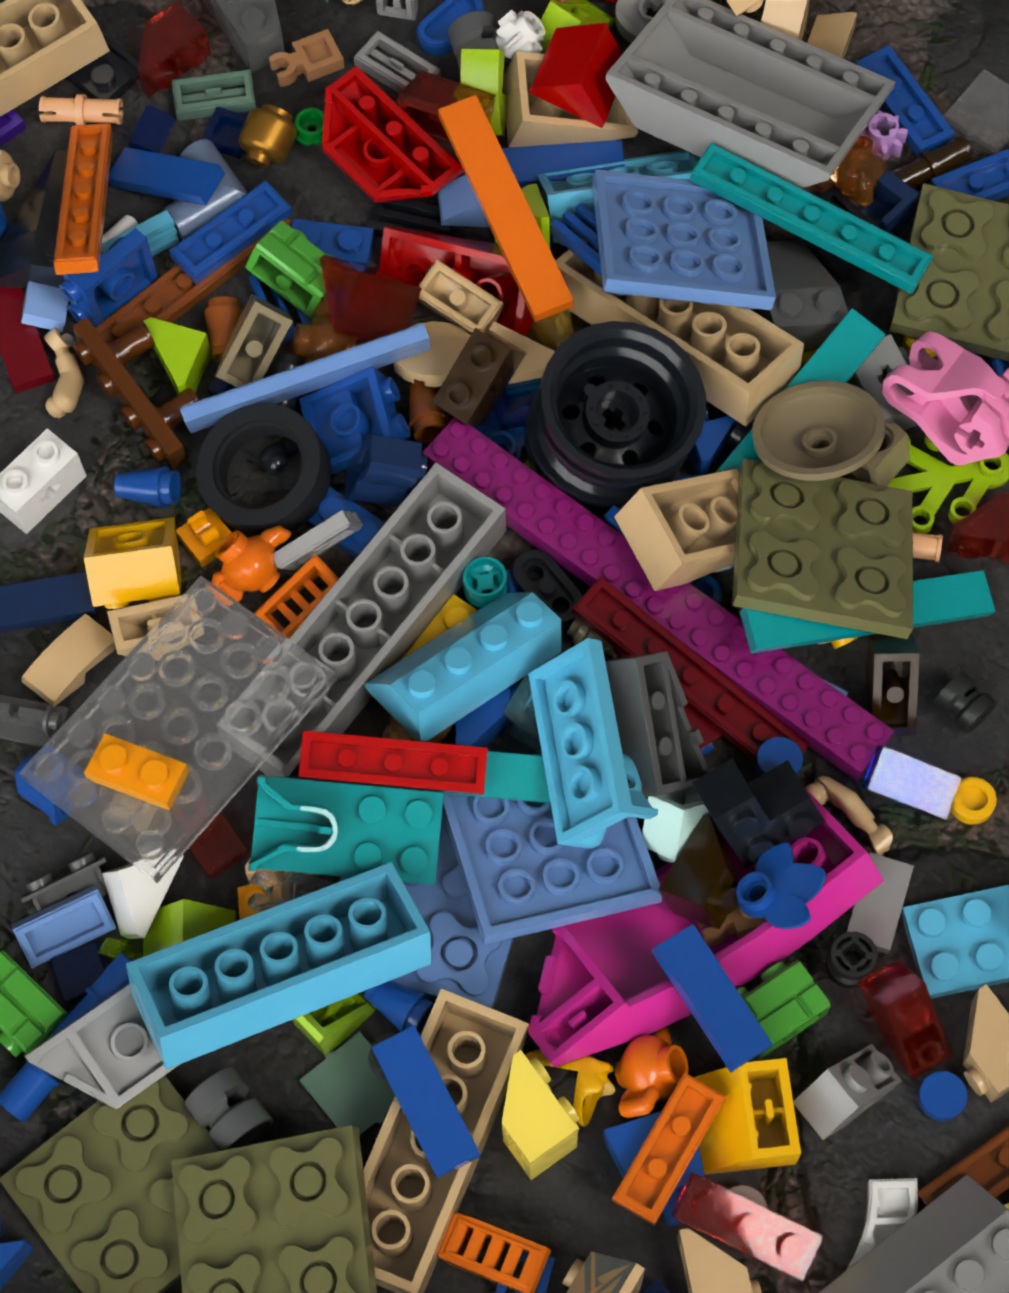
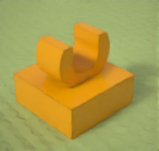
(203, 535)

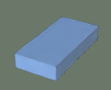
(63, 926)

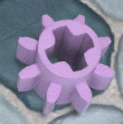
(886, 134)

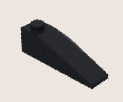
(30, 240)

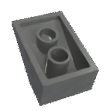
(807, 296)

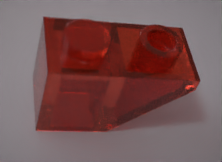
(170, 47)
(983, 531)
(906, 1017)

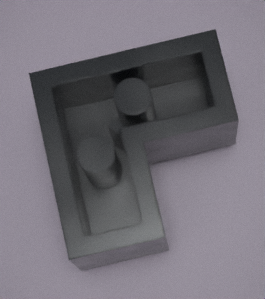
(760, 812)

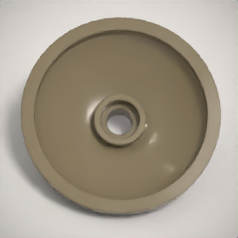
(818, 430)

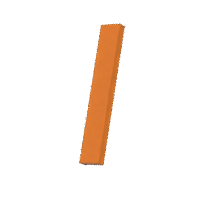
(83, 199)
(506, 208)

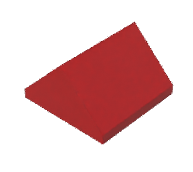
(576, 71)

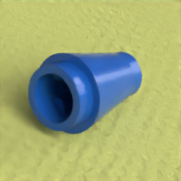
(149, 486)
(400, 1005)

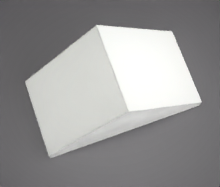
(136, 897)

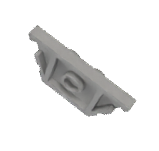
(104, 1052)

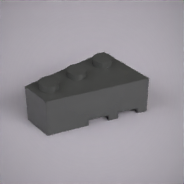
(250, 27)
(654, 723)

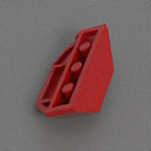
(381, 143)

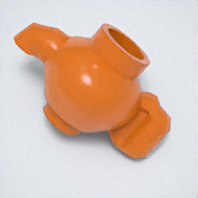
(249, 562)
(649, 1072)

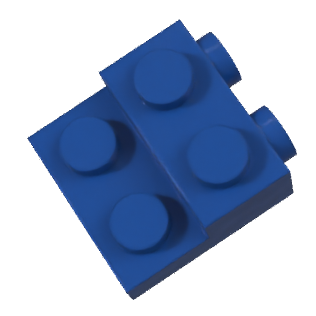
(121, 276)
(351, 411)

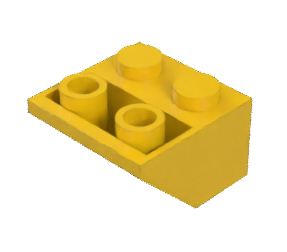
(755, 1121)

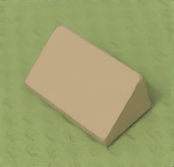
(833, 32)
(458, 299)

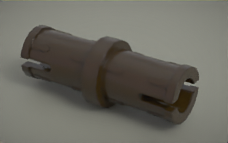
(934, 162)

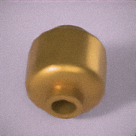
(267, 135)

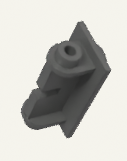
(29, 720)
(83, 874)

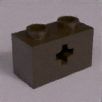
(479, 377)

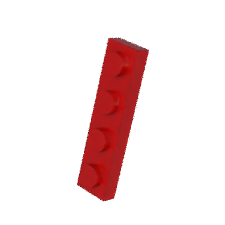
(393, 762)

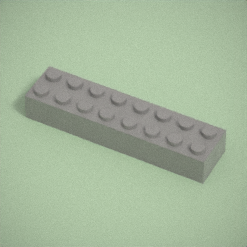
(390, 598)

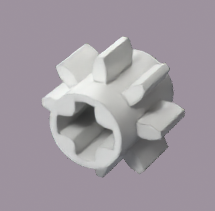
(520, 33)

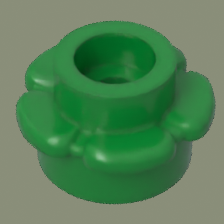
(306, 120)

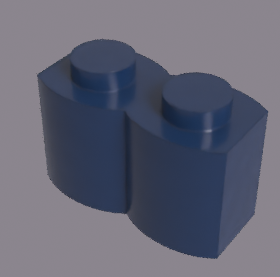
(384, 470)

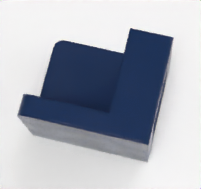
(892, 203)

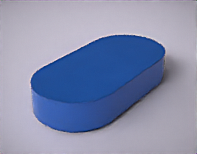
(433, 29)

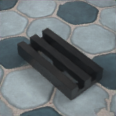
(410, 214)

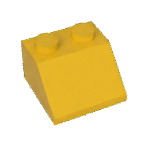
(133, 562)

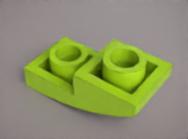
(485, 71)

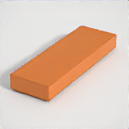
(669, 1149)

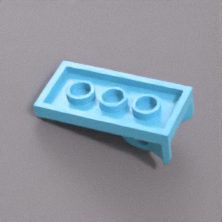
(583, 747)
(960, 940)

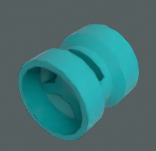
(484, 575)

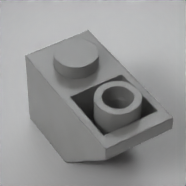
(847, 1090)

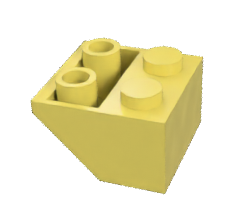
(534, 1122)

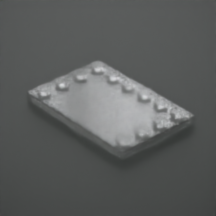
(198, 688)

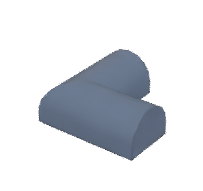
(191, 216)

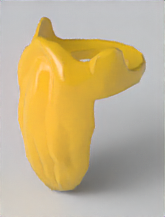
(590, 1083)

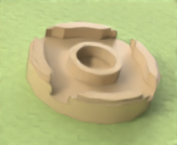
(434, 365)

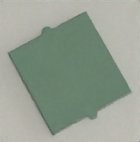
(349, 1088)

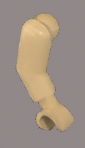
(71, 379)
(849, 802)

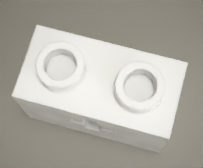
(38, 480)

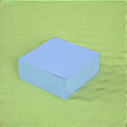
(44, 306)

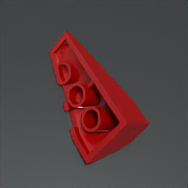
(413, 253)

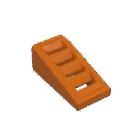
(302, 578)
(466, 1240)

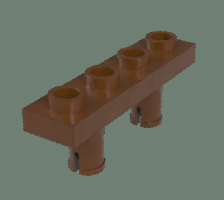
(137, 409)

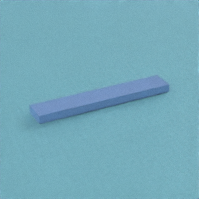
(308, 376)

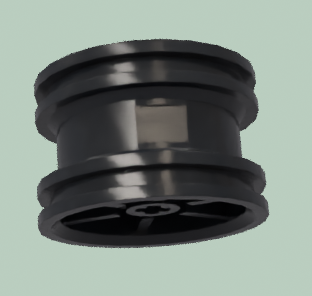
(622, 357)

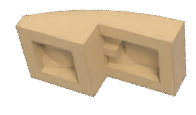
(67, 659)

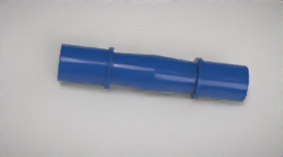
(33, 1084)

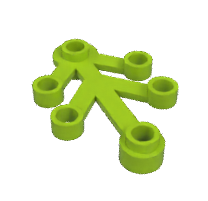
(941, 479)

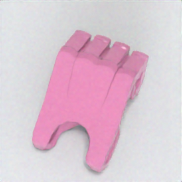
(948, 401)

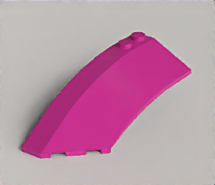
(610, 988)

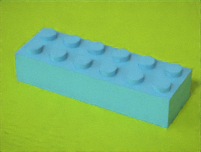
(279, 964)

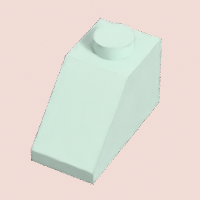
(675, 822)

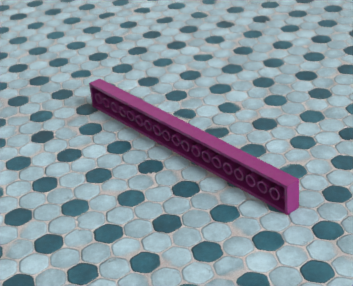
(593, 549)

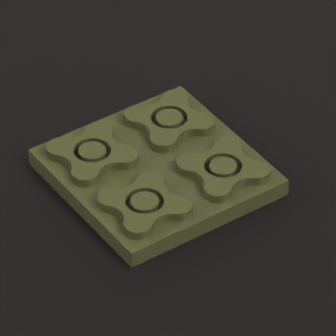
(968, 278)
(824, 551)
(107, 1191)
(276, 1217)

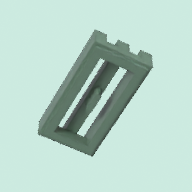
(204, 104)

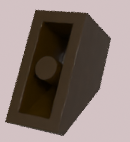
(893, 681)
(702, 878)

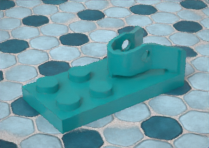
(345, 828)

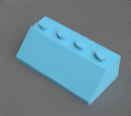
(577, 189)
(468, 664)

